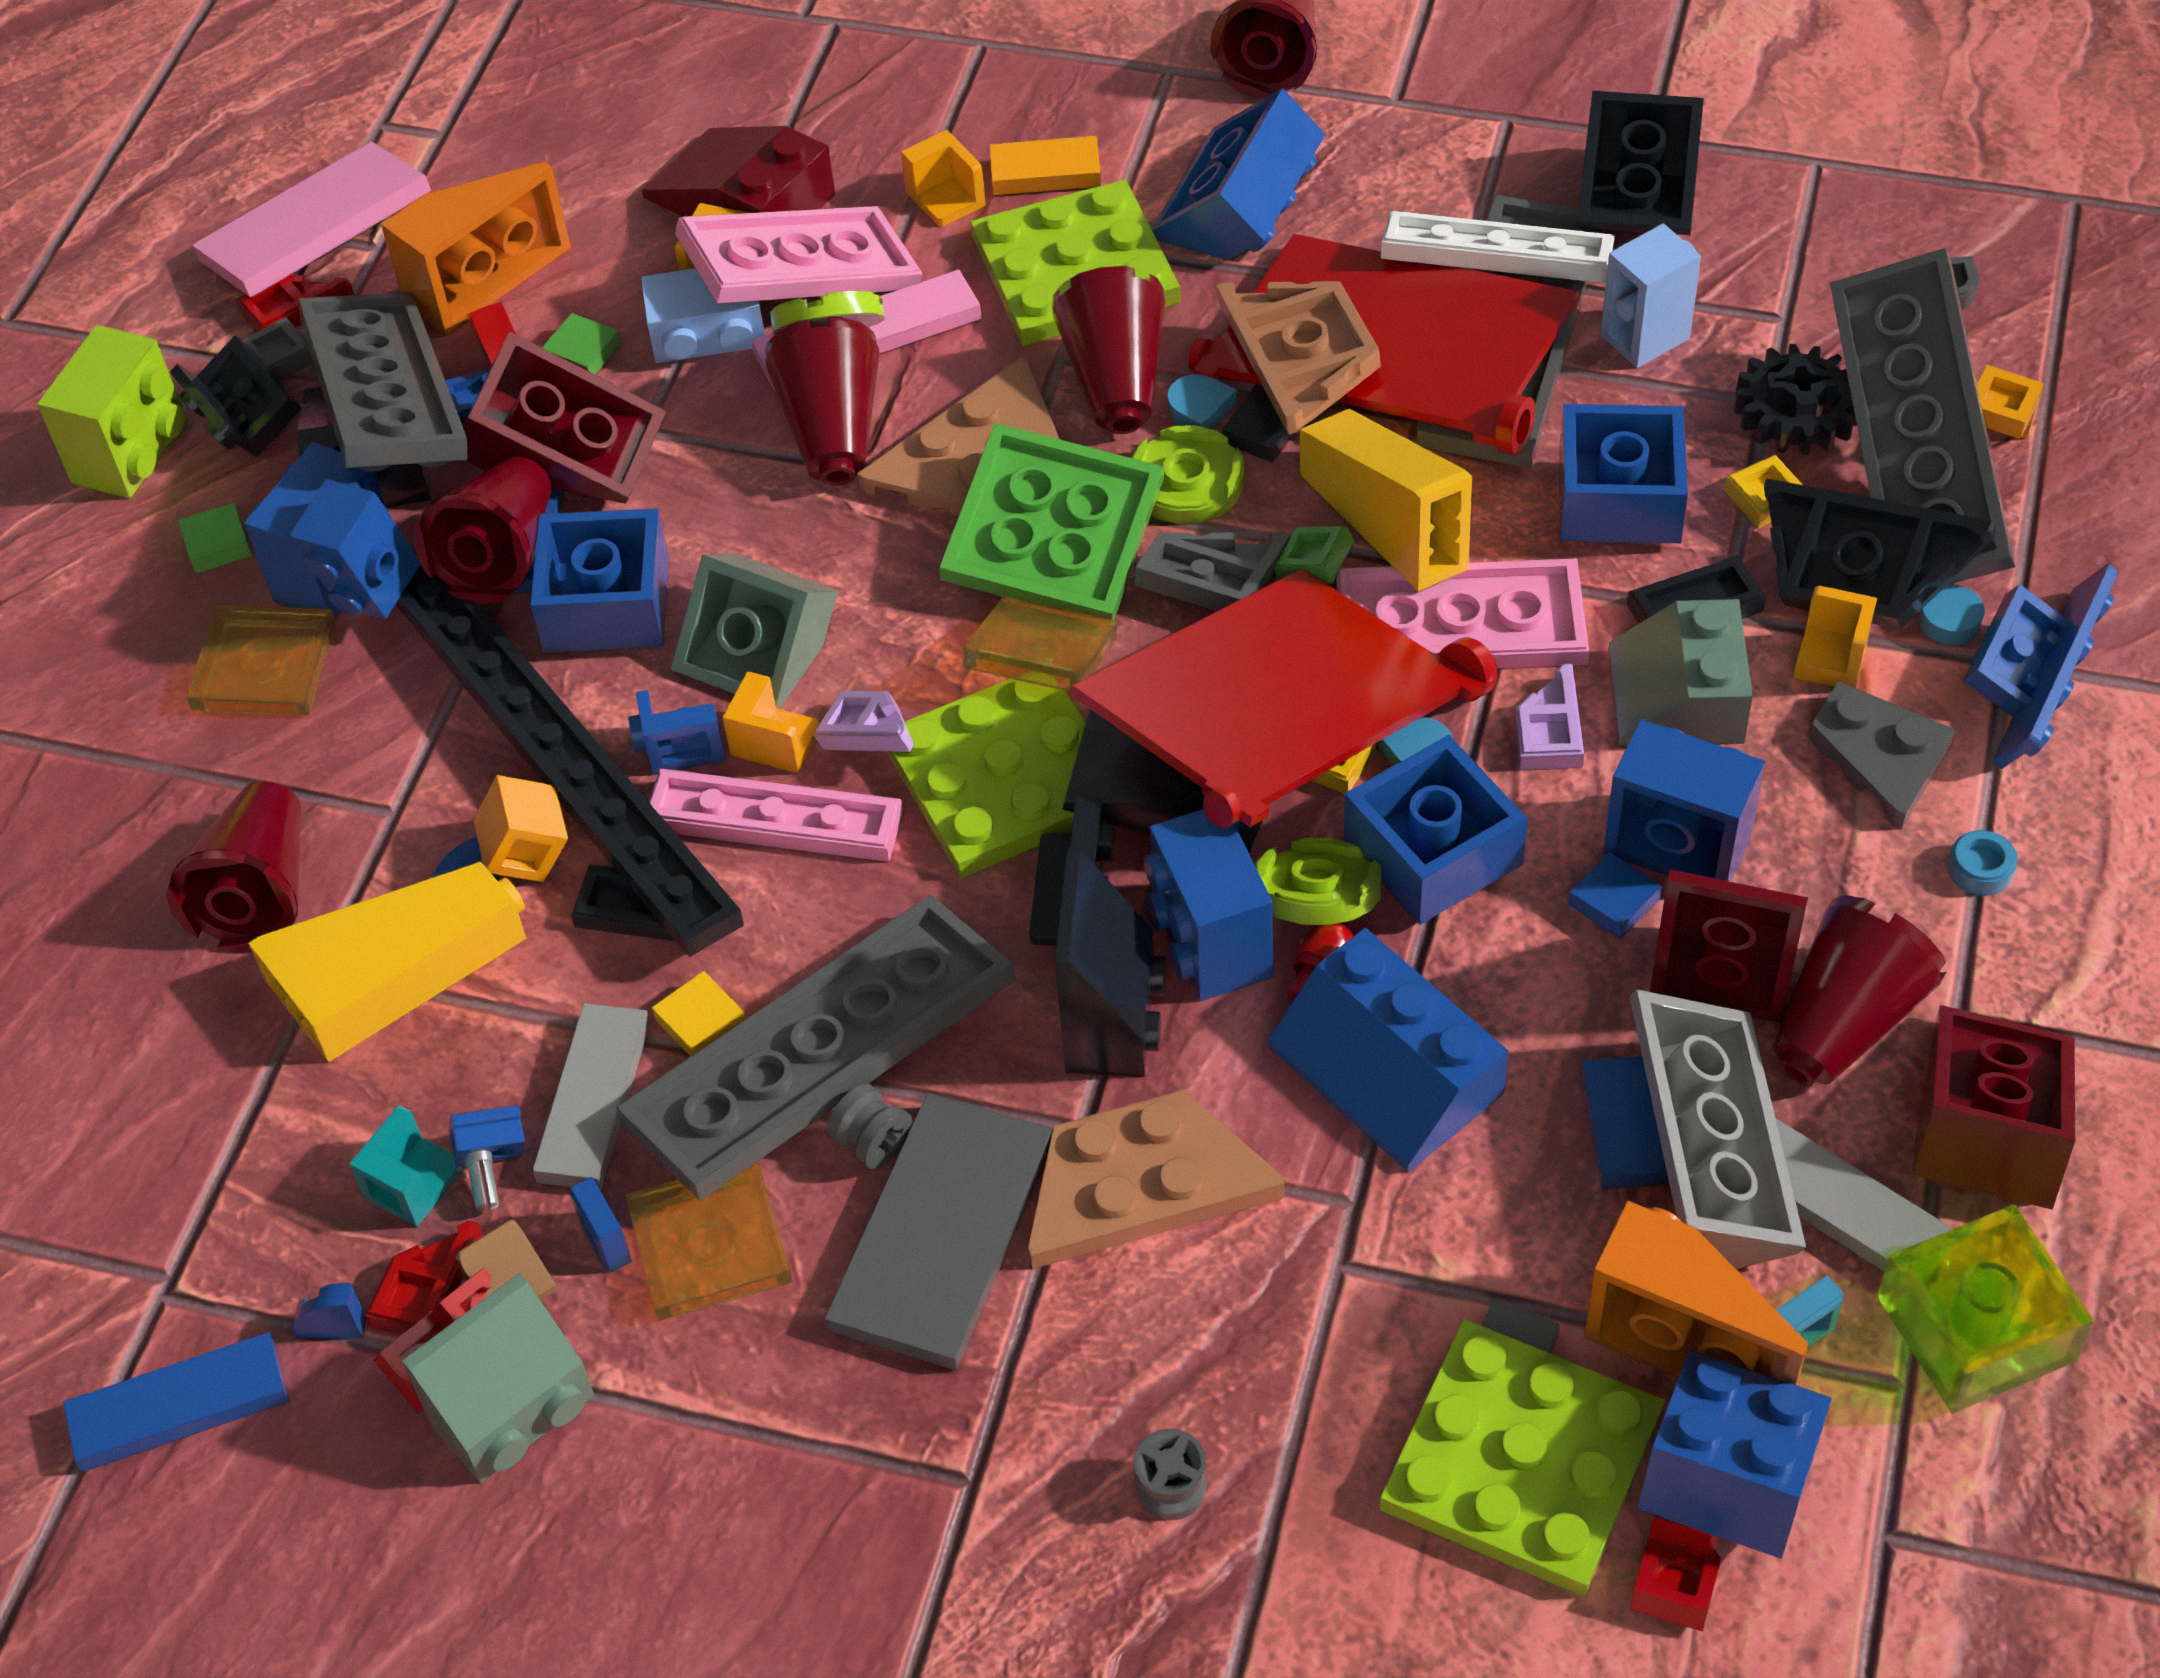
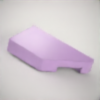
(864, 724)
(1550, 725)

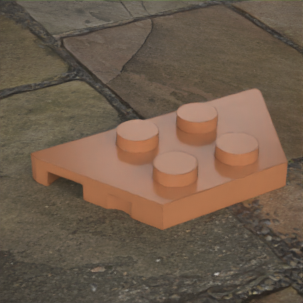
(1301, 344)
(943, 456)
(1141, 1176)

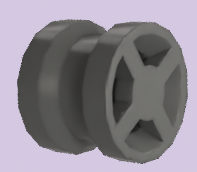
(869, 1126)
(1166, 1457)

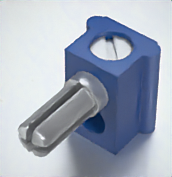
(479, 1140)

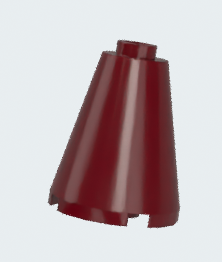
(1265, 45)
(1113, 341)
(826, 393)
(485, 531)
(242, 870)
(1853, 989)

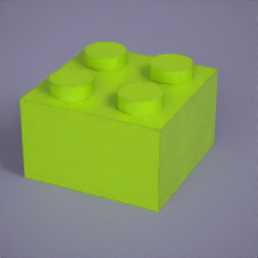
(112, 411)

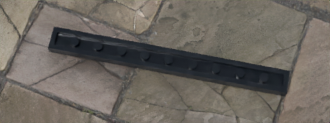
(571, 760)

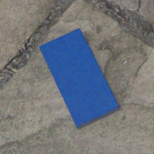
(1623, 1123)

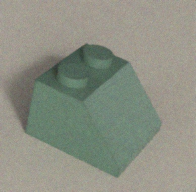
(751, 621)
(1684, 672)
(499, 1379)

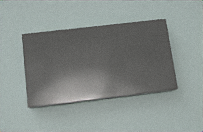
(940, 1231)

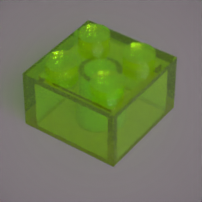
(1984, 1308)

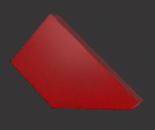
(283, 297)
(419, 1281)

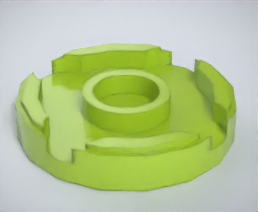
(853, 305)
(1199, 473)
(1320, 881)

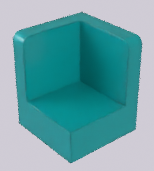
(404, 1169)

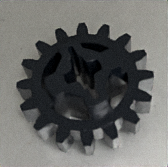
(1796, 399)

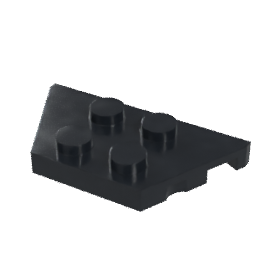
(1868, 548)

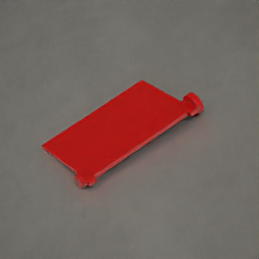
(1447, 338)
(1278, 692)

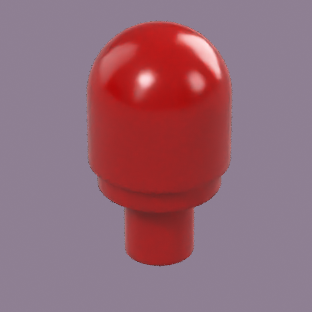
(1315, 947)

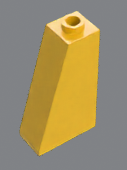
(1392, 494)
(388, 954)

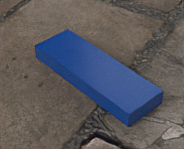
(175, 1402)

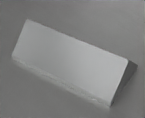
(1717, 1127)

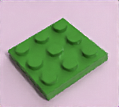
(1052, 522)

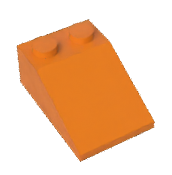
(476, 242)
(1673, 1292)

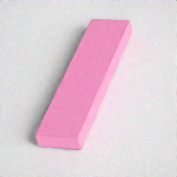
(912, 314)
(777, 814)

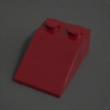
(746, 172)
(564, 419)
(1727, 944)
(1997, 1108)

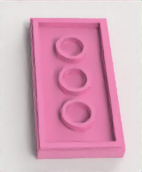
(311, 218)
(796, 253)
(1518, 609)

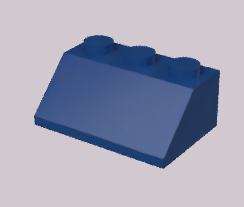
(1241, 179)
(1390, 1050)

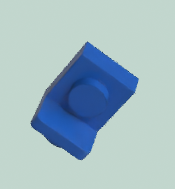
(676, 737)

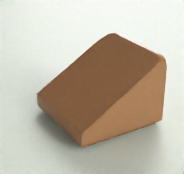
(504, 1255)

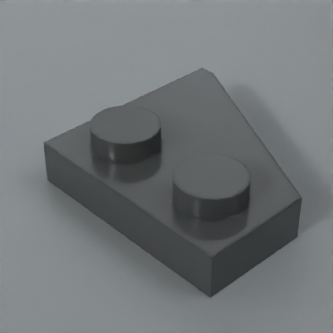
(1208, 567)
(1881, 747)

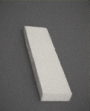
(1497, 246)

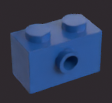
(355, 549)

